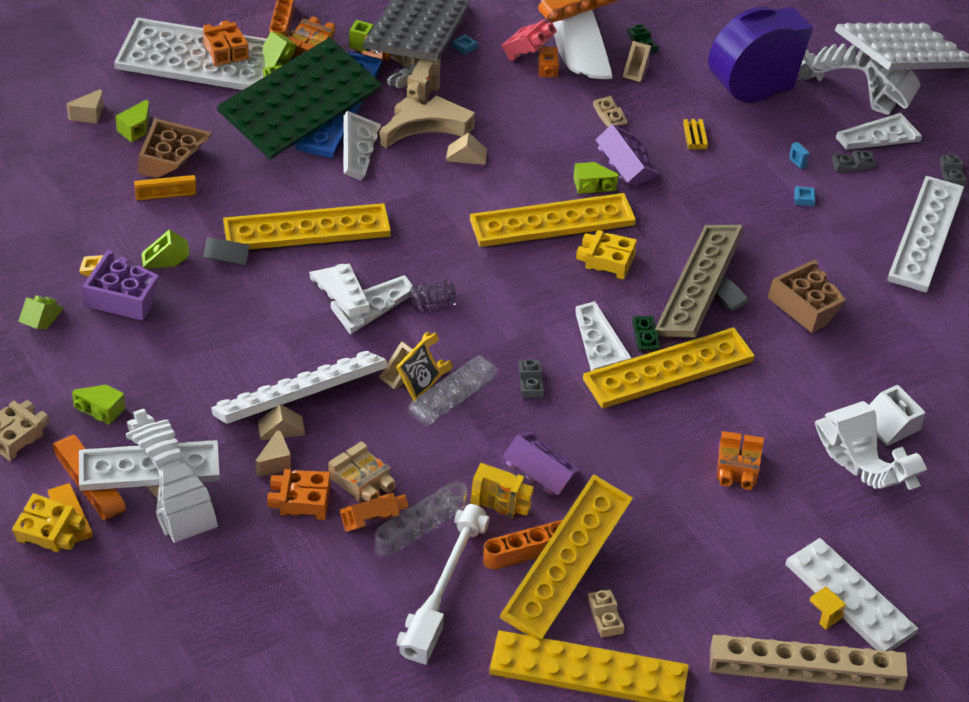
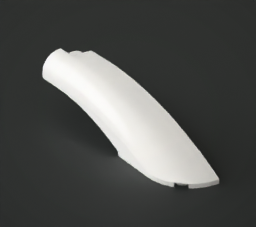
(582, 46)

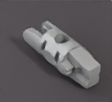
(400, 78)

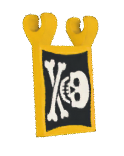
(420, 369)

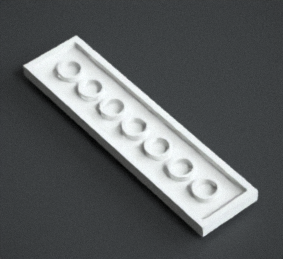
(925, 234)
(299, 387)

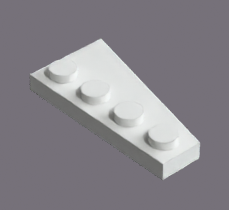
(380, 300)

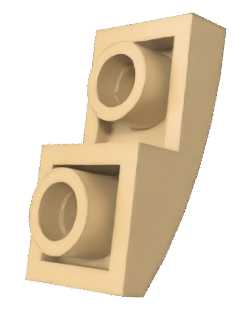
(609, 112)
(605, 613)

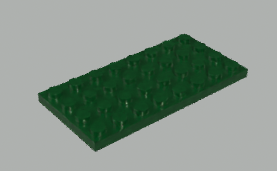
(299, 98)

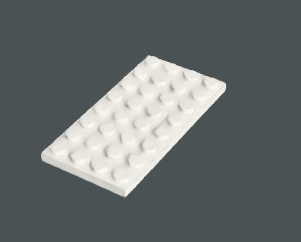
(904, 45)
(180, 54)

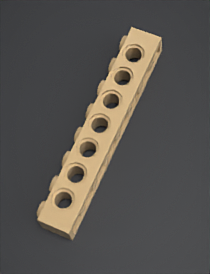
(808, 662)

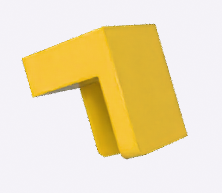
(830, 606)

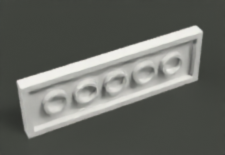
(134, 468)
(865, 607)

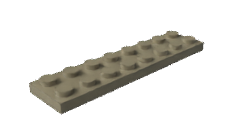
(699, 281)

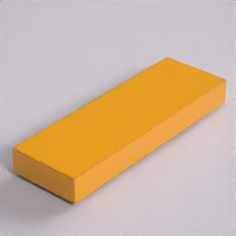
(165, 187)
(65, 495)

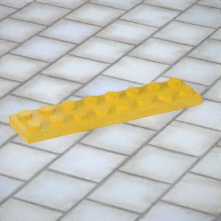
(552, 219)
(308, 226)
(668, 367)
(566, 558)
(588, 668)

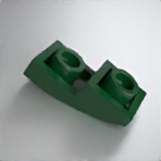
(641, 34)
(645, 333)

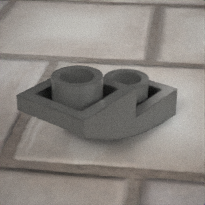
(853, 163)
(952, 168)
(226, 251)
(730, 295)
(531, 378)

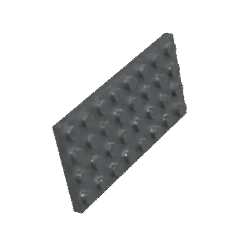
(417, 27)

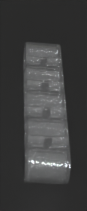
(452, 390)
(420, 518)

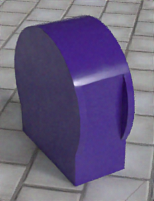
(760, 52)

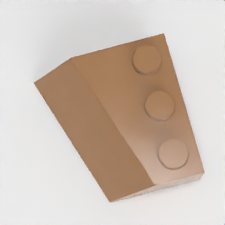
(168, 147)
(807, 296)

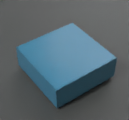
(464, 44)
(799, 155)
(804, 196)

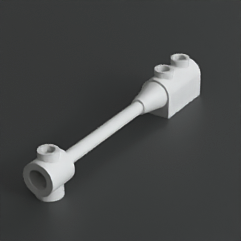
(428, 622)

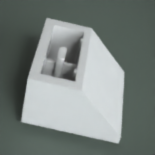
(896, 415)

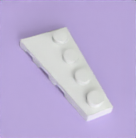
(881, 132)
(358, 144)
(343, 287)
(599, 338)

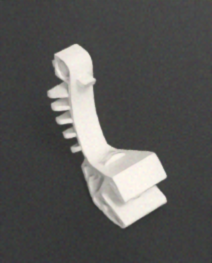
(884, 85)
(852, 443)
(182, 499)

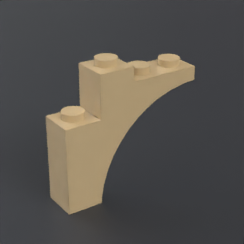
(417, 118)

